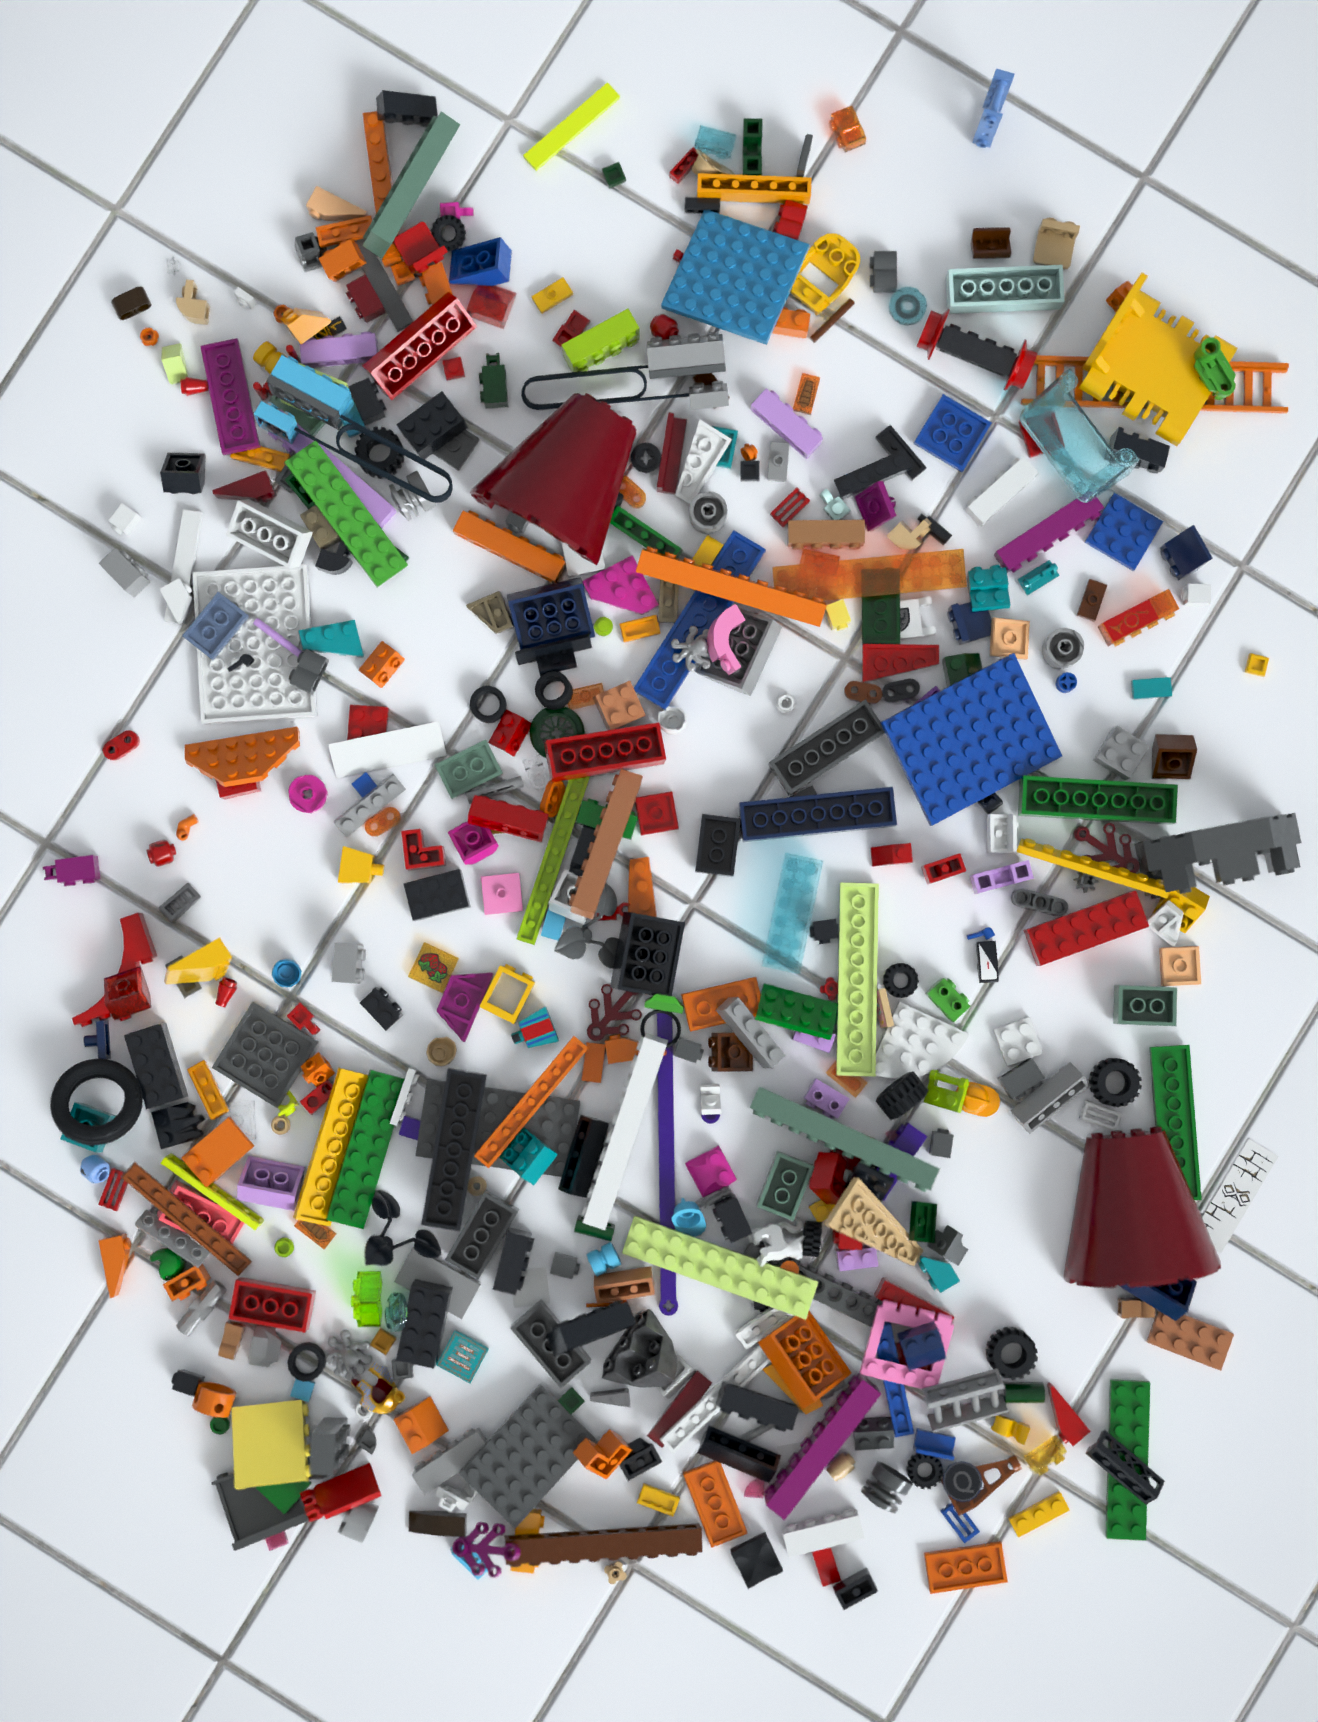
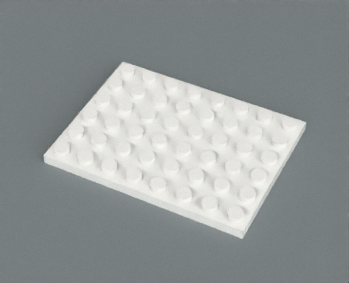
(263, 689)

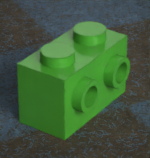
(948, 999)

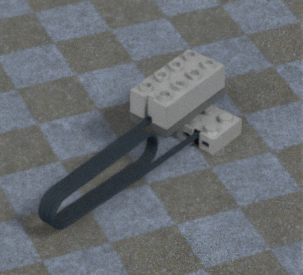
(665, 359)

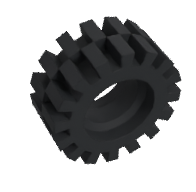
(456, 224)
(912, 980)
(812, 1239)
(932, 1479)

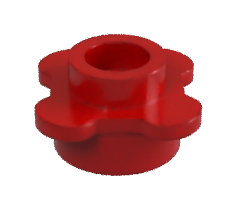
(825, 989)

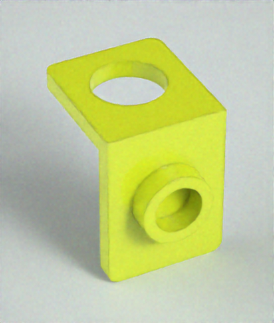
(290, 1107)

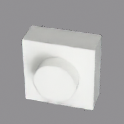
(244, 298)

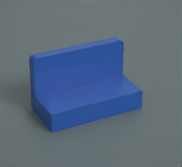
(934, 1444)

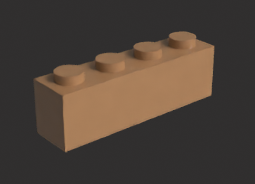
(825, 534)

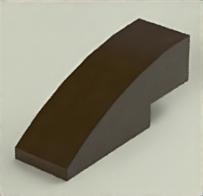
(438, 1523)

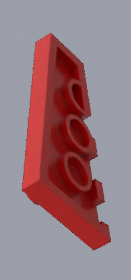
(894, 659)

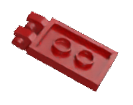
(341, 1493)

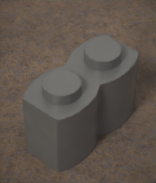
(884, 271)
(308, 671)

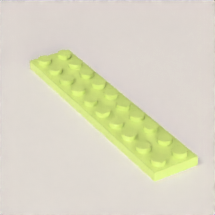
(857, 979)
(720, 1267)

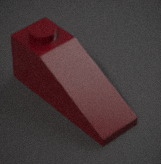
(255, 487)

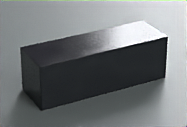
(698, 205)

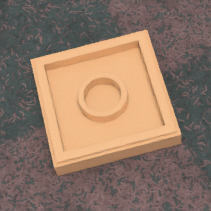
(1009, 637)
(1180, 966)

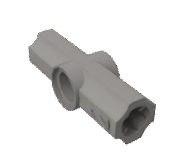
(201, 1307)

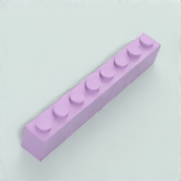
(374, 503)

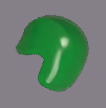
(170, 1265)

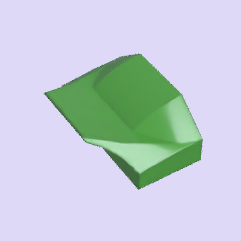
(664, 1003)

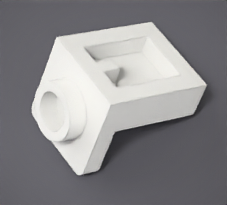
(710, 1099)

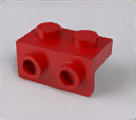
(510, 733)

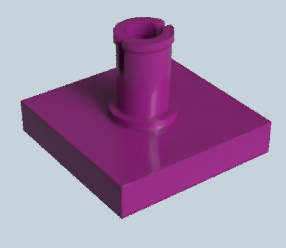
(875, 505)

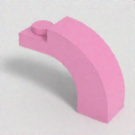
(719, 638)

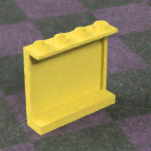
(270, 1444)

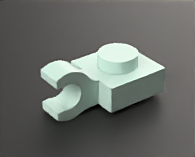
(835, 507)

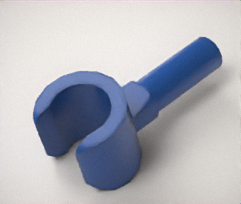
(987, 932)

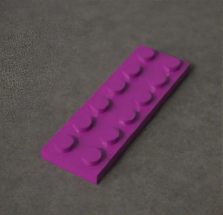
(230, 396)

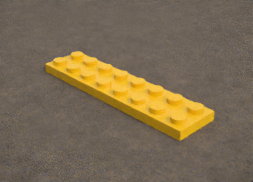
(330, 1147)

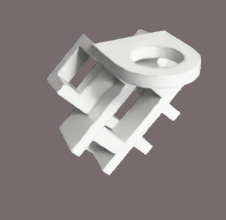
(453, 1498)

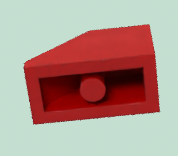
(891, 854)

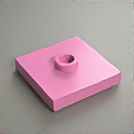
(502, 893)

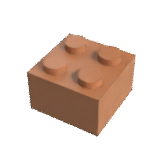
(619, 706)

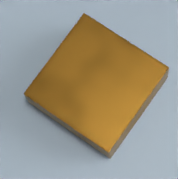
(383, 1341)

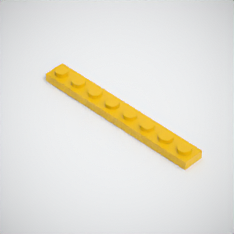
(1087, 865)

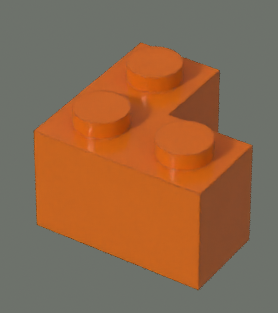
(603, 1456)

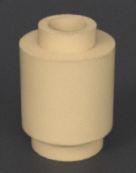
(841, 1466)

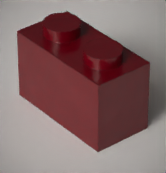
(365, 298)

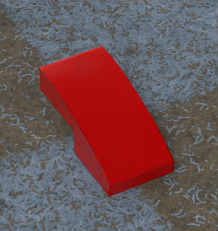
(573, 327)
(826, 1566)

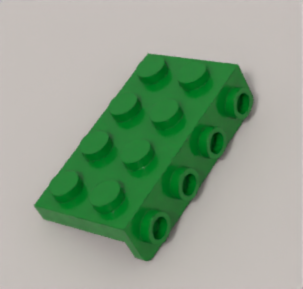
(796, 1011)

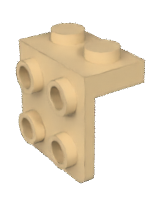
(1055, 242)

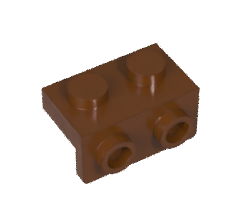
(991, 243)

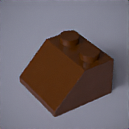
(1173, 756)

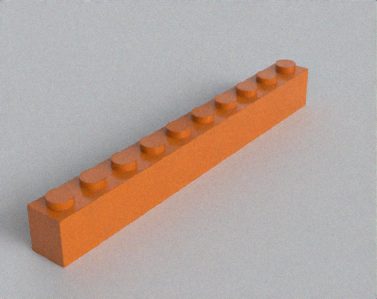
(731, 587)

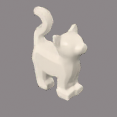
(774, 1241)

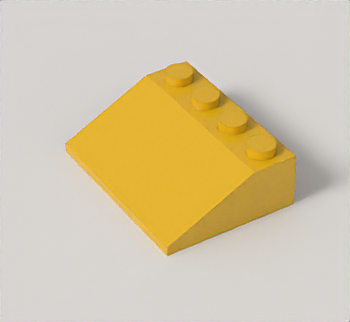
(201, 966)

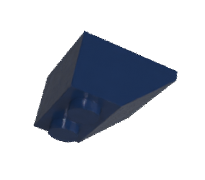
(922, 1345)

